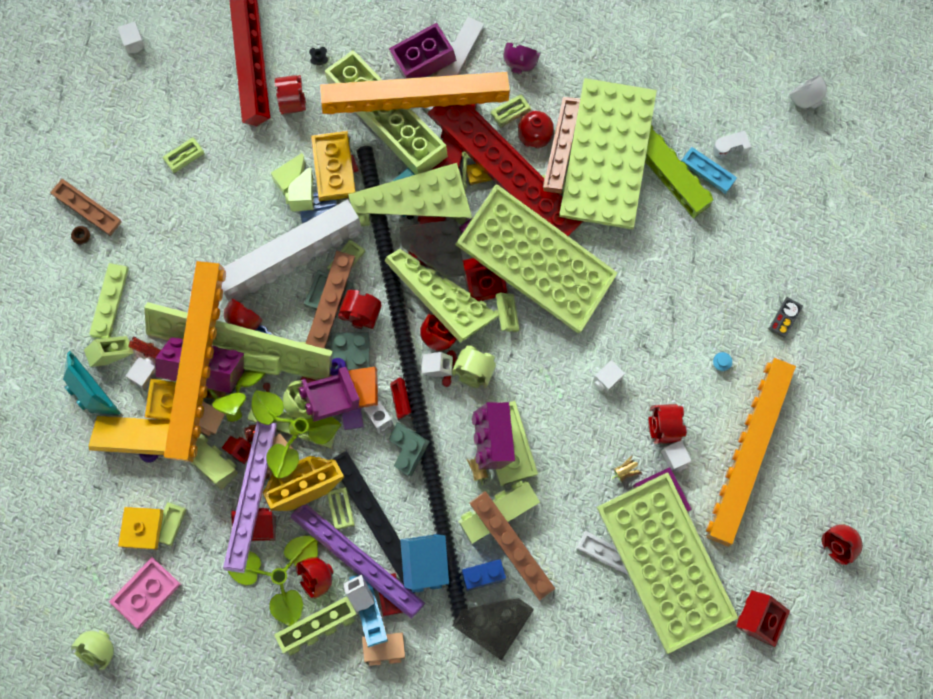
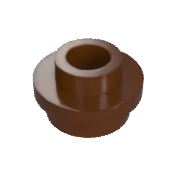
(80, 230)

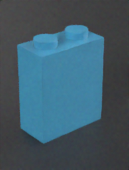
(424, 562)

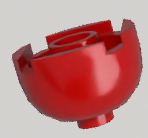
(535, 129)
(238, 315)
(435, 334)
(843, 543)
(315, 576)

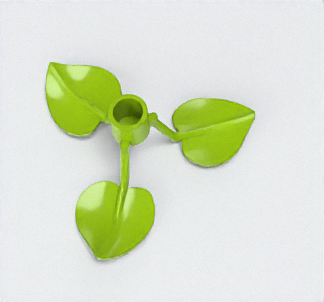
(231, 404)
(282, 459)
(288, 605)

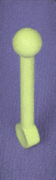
(465, 156)

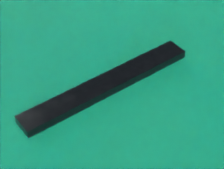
(371, 512)

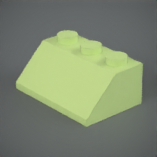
(212, 464)

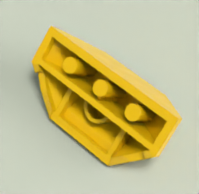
(308, 482)

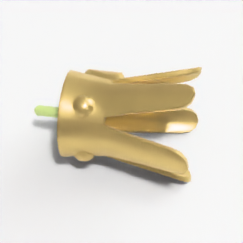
(622, 472)
(477, 474)

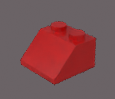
(481, 281)
(763, 618)

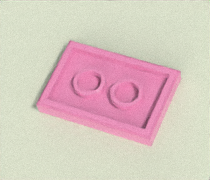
(145, 593)

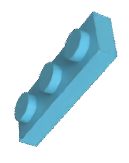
(709, 170)

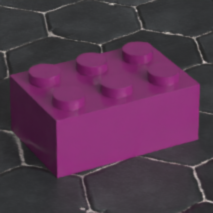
(423, 53)
(493, 435)

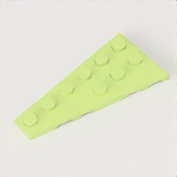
(425, 194)
(445, 299)

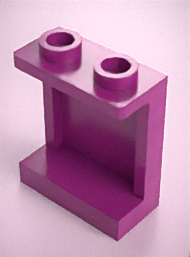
(329, 395)

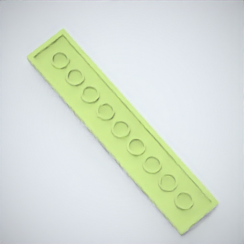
(294, 356)

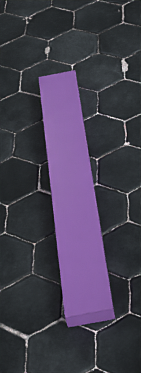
(357, 560)

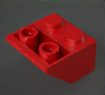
(265, 525)

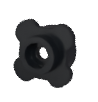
(318, 60)

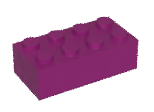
(225, 365)

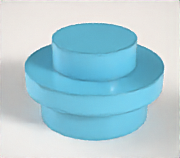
(722, 361)

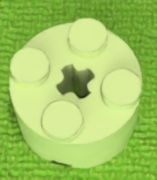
(474, 367)

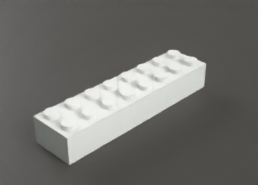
(290, 250)

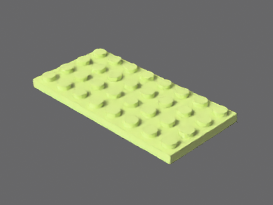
(608, 154)
(536, 258)
(667, 563)

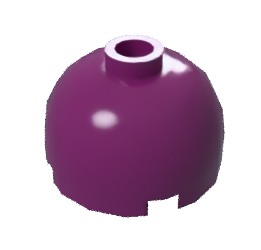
(520, 58)

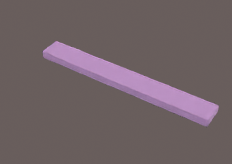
(249, 499)

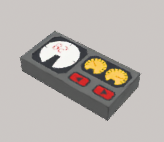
(785, 317)

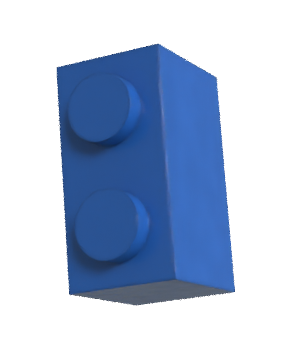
(483, 575)

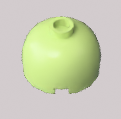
(293, 403)
(94, 648)

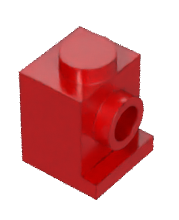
(237, 448)

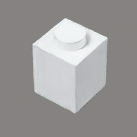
(131, 38)
(437, 364)
(142, 372)
(608, 377)
(676, 456)
(359, 593)

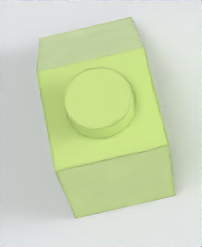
(288, 173)
(301, 192)
(107, 350)

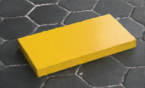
(333, 165)
(129, 435)

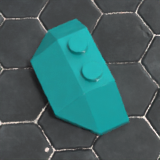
(86, 389)

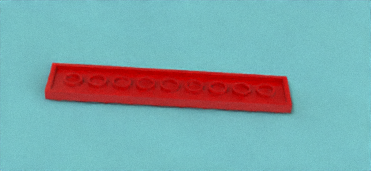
(501, 162)

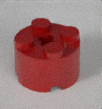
(290, 94)
(360, 309)
(667, 423)

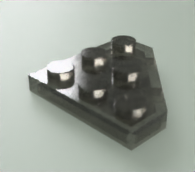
(435, 246)
(494, 624)

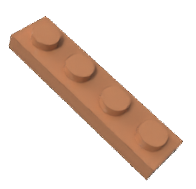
(86, 207)

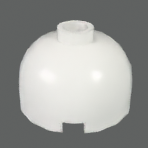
(810, 93)

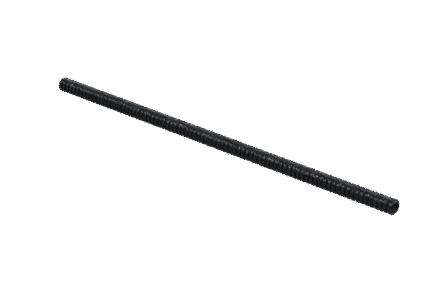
(413, 384)

